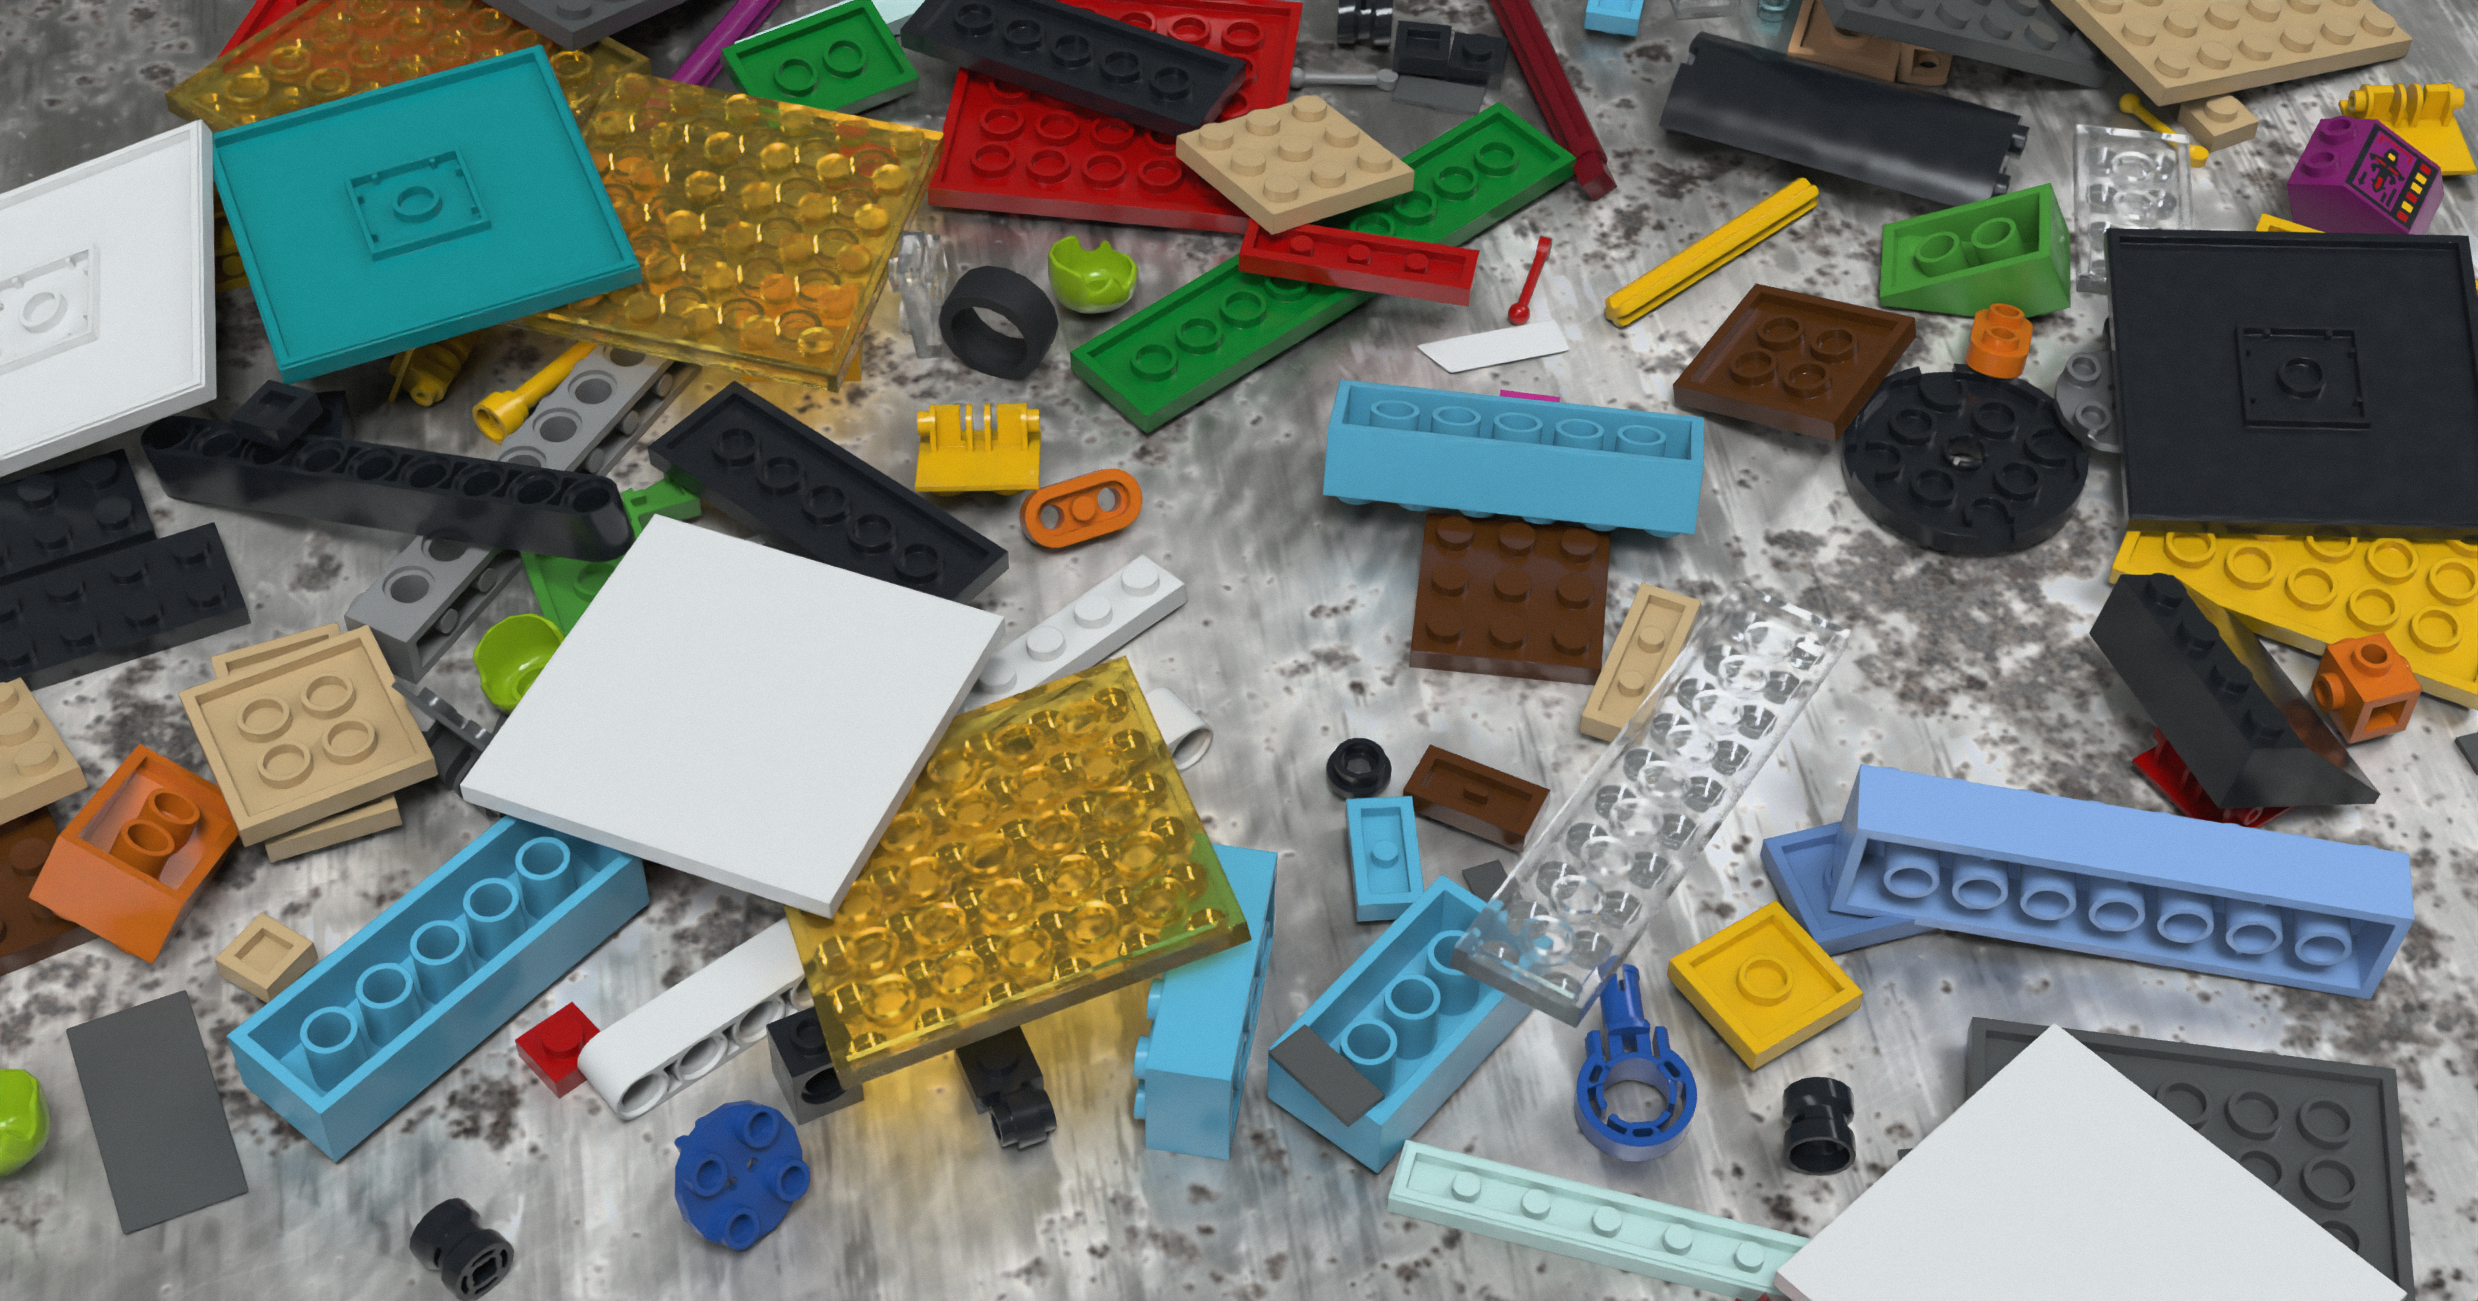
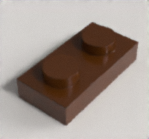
(1477, 798)

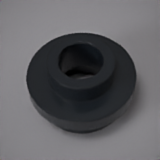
(1358, 769)

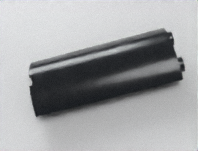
(1843, 122)

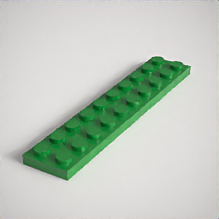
(1239, 319)

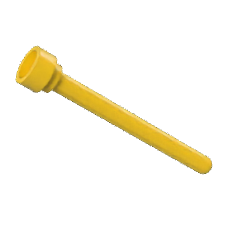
(507, 411)

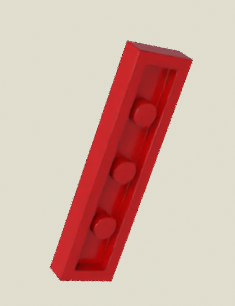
(1362, 262)

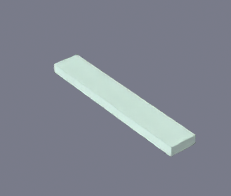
(1590, 1223)

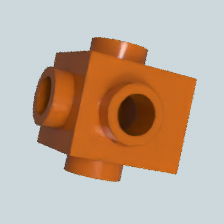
(2365, 687)

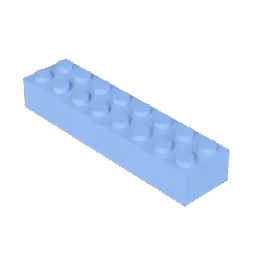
(2121, 882)

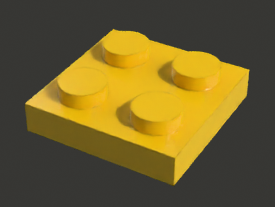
(1764, 984)

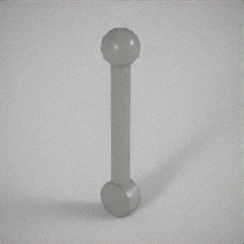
(1384, 79)

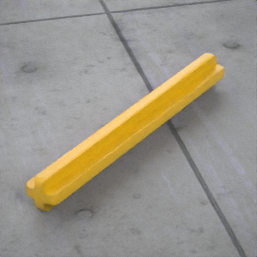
(1710, 252)

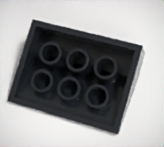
(2223, 699)

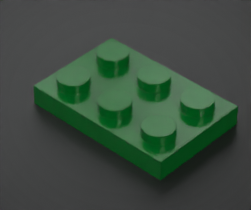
(826, 61)

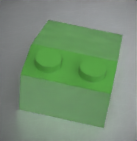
(1980, 255)

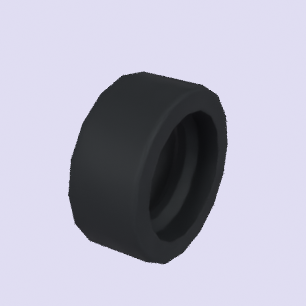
(1009, 296)

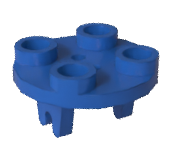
(720, 1153)

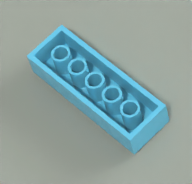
(1515, 458)
(433, 978)

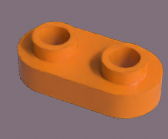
(1999, 341)
(1079, 510)

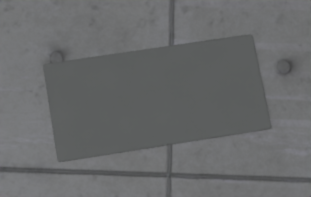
(156, 1112)

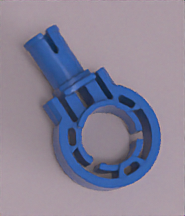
(1631, 1058)

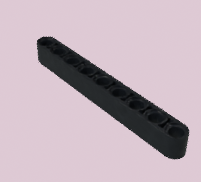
(393, 489)

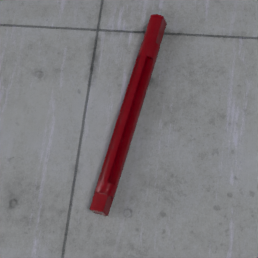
(1555, 94)

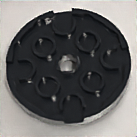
(2010, 498)

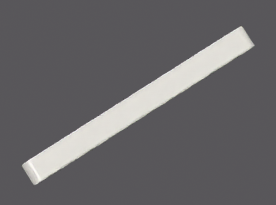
(759, 982)

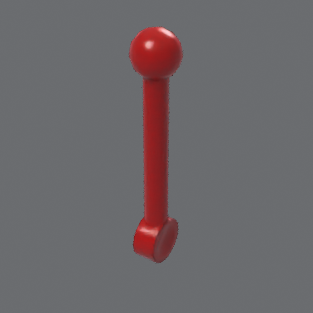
(1519, 312)

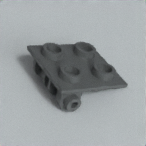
(452, 740)

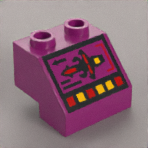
(2363, 181)

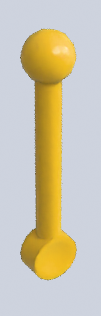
(2131, 104)

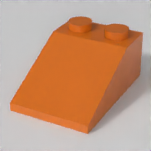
(139, 854)

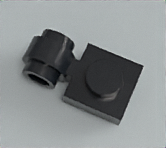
(1008, 1084)

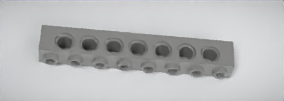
(582, 427)

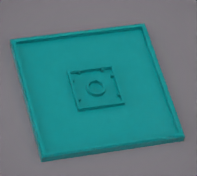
(418, 213)

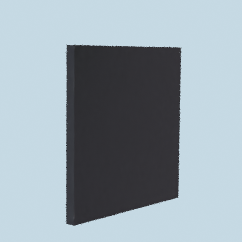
(2295, 382)

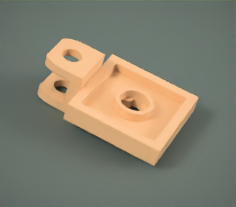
(1867, 54)

